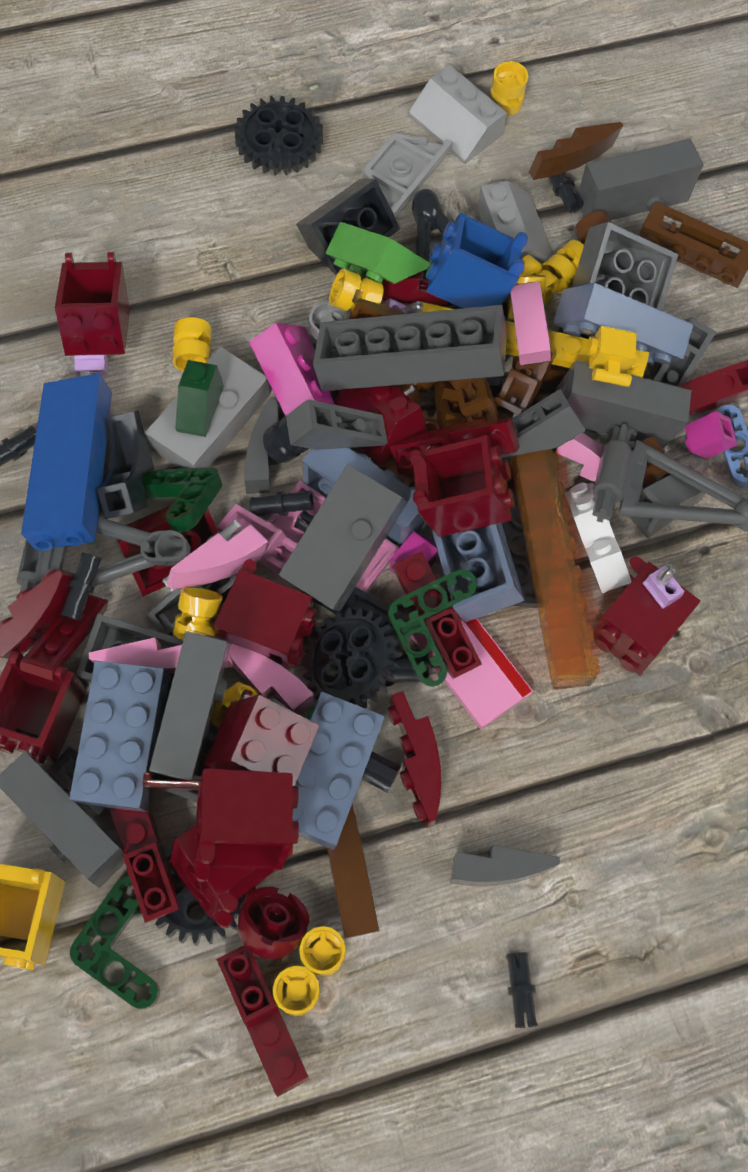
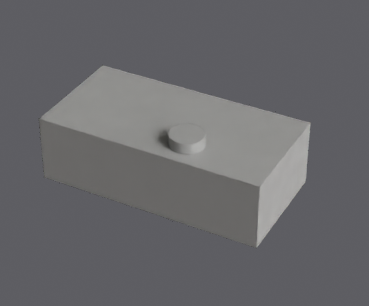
(241, 397)

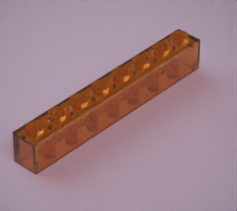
(553, 570)

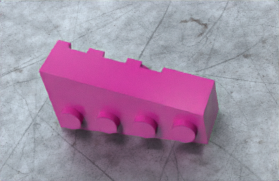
(288, 364)

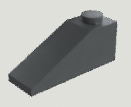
(680, 370)
(546, 425)
(333, 426)

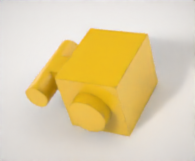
(611, 355)

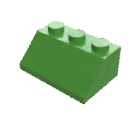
(373, 255)

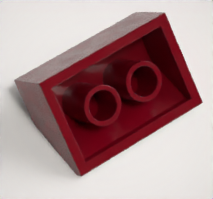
(400, 415)
(152, 578)

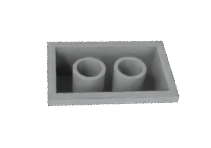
(458, 112)
(512, 212)

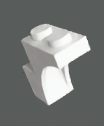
(597, 539)

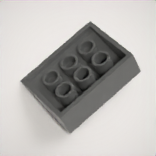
(625, 265)

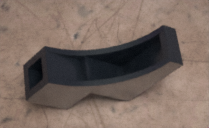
(130, 458)

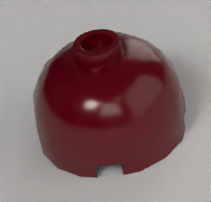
(272, 923)

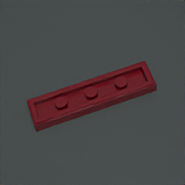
(61, 640)

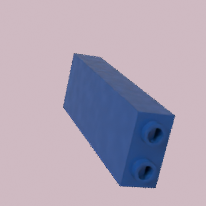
(67, 463)

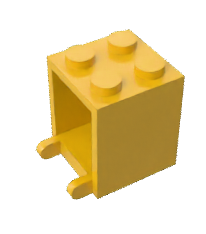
(28, 913)

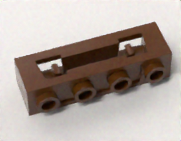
(697, 244)

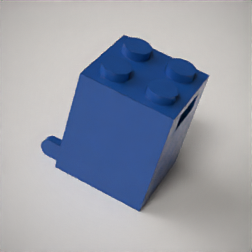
(474, 264)

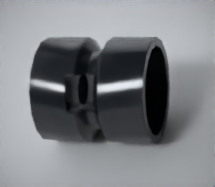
(277, 443)

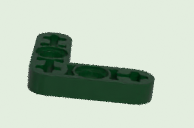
(192, 487)
(418, 625)
(105, 955)

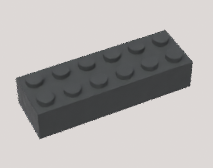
(411, 348)

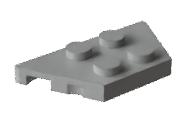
(404, 166)

